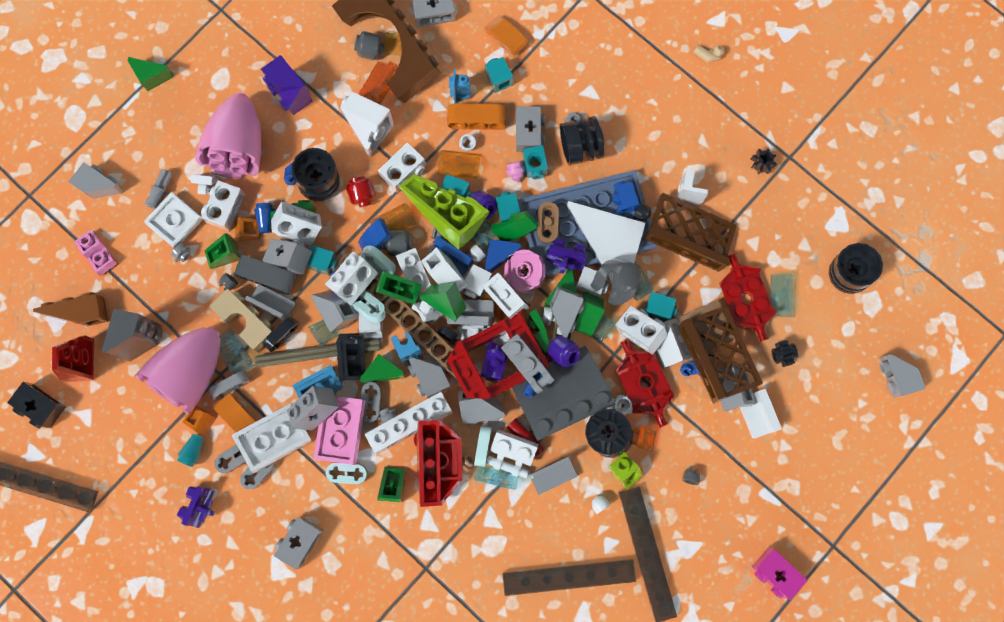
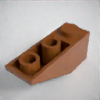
(85, 311)

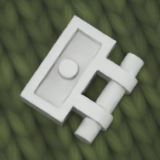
(514, 448)

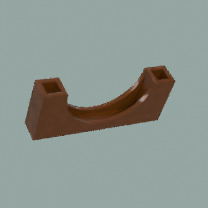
(416, 65)

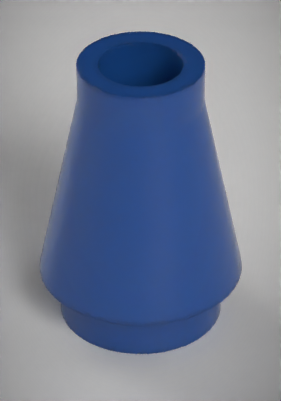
(263, 216)

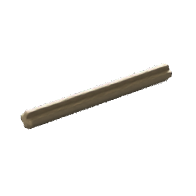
(309, 354)

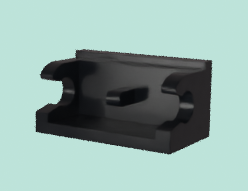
(350, 356)

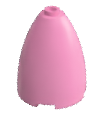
(231, 139)
(183, 368)

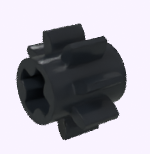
(758, 161)
(784, 353)

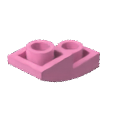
(95, 252)

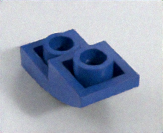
(375, 235)

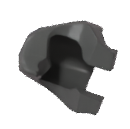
(624, 281)

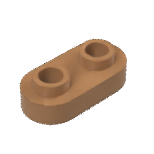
(547, 223)

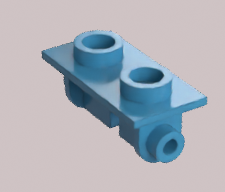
(459, 86)

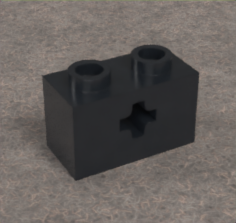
(47, 408)

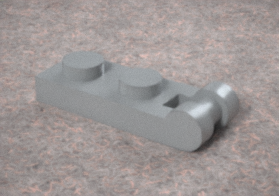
(527, 363)

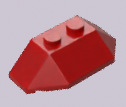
(437, 461)

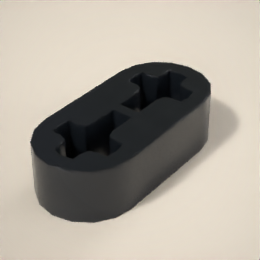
(281, 333)

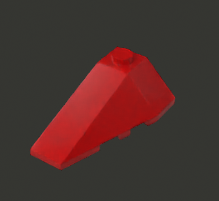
(74, 359)

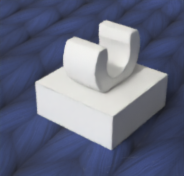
(204, 182)

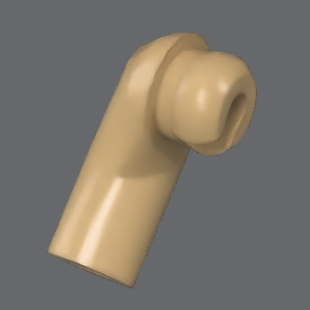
(709, 55)

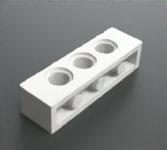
(406, 423)

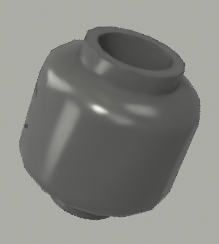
(368, 45)
(399, 242)

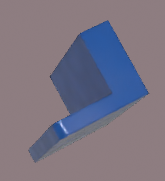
(460, 259)

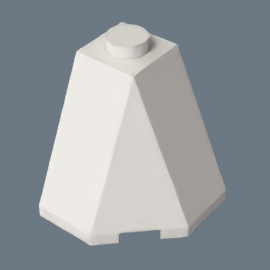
(368, 120)

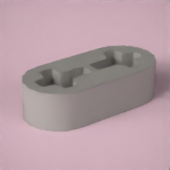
(229, 385)
(376, 403)
(227, 455)
(259, 478)

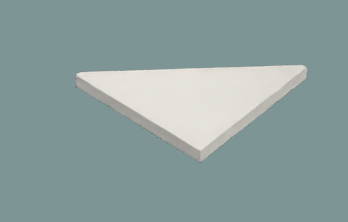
(608, 233)

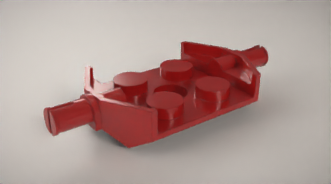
(747, 281)
(644, 400)

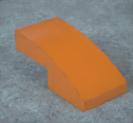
(506, 34)
(233, 413)

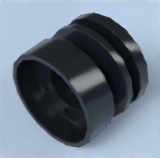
(585, 140)
(313, 164)
(856, 257)
(620, 440)

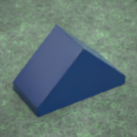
(499, 253)

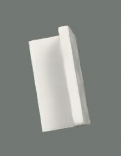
(690, 194)
(505, 295)
(673, 347)
(761, 417)

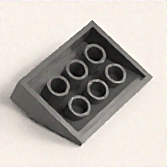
(573, 396)

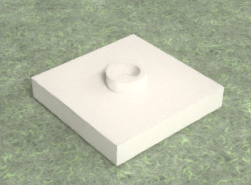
(173, 220)

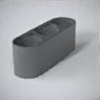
(265, 274)

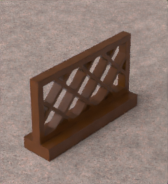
(690, 248)
(702, 358)

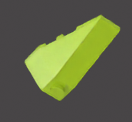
(449, 213)

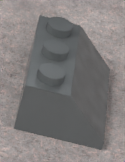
(130, 335)

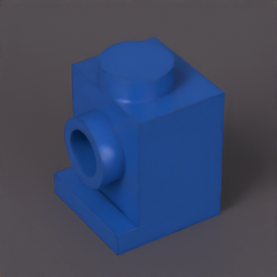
(625, 197)

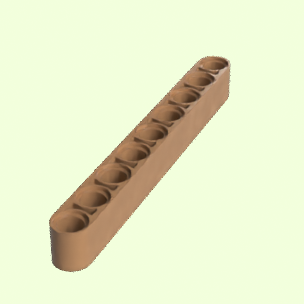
(415, 331)

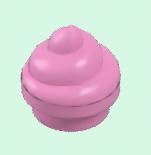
(515, 170)

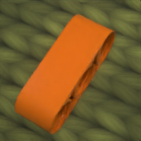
(476, 116)

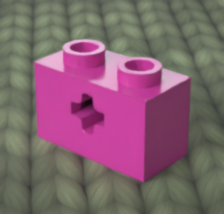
(790, 581)

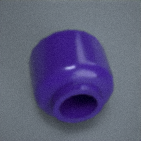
(487, 200)
(563, 351)

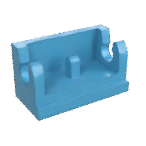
(407, 350)
(324, 378)

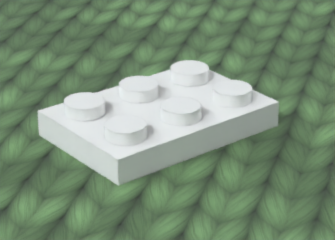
(269, 439)

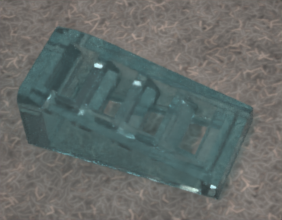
(242, 362)

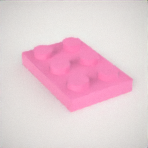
(341, 432)

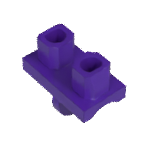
(566, 257)
(494, 363)
(198, 507)

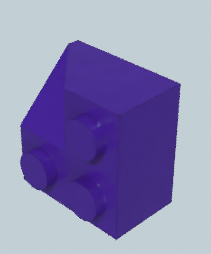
(286, 84)

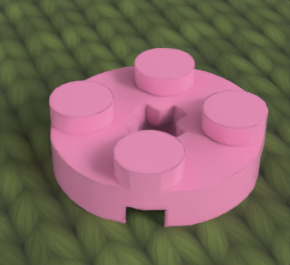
(534, 277)

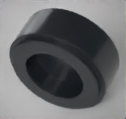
(448, 334)

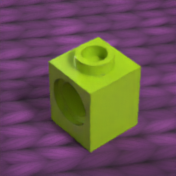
(625, 470)

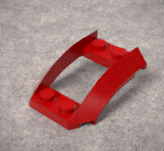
(466, 371)

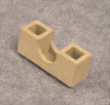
(231, 306)

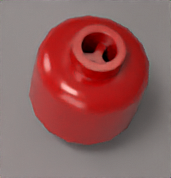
(360, 191)

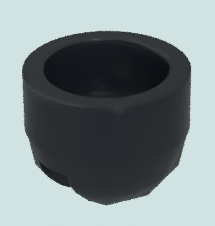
(643, 212)

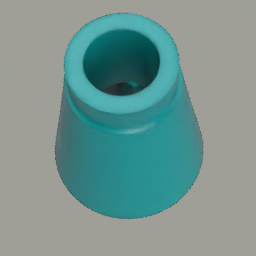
(190, 451)

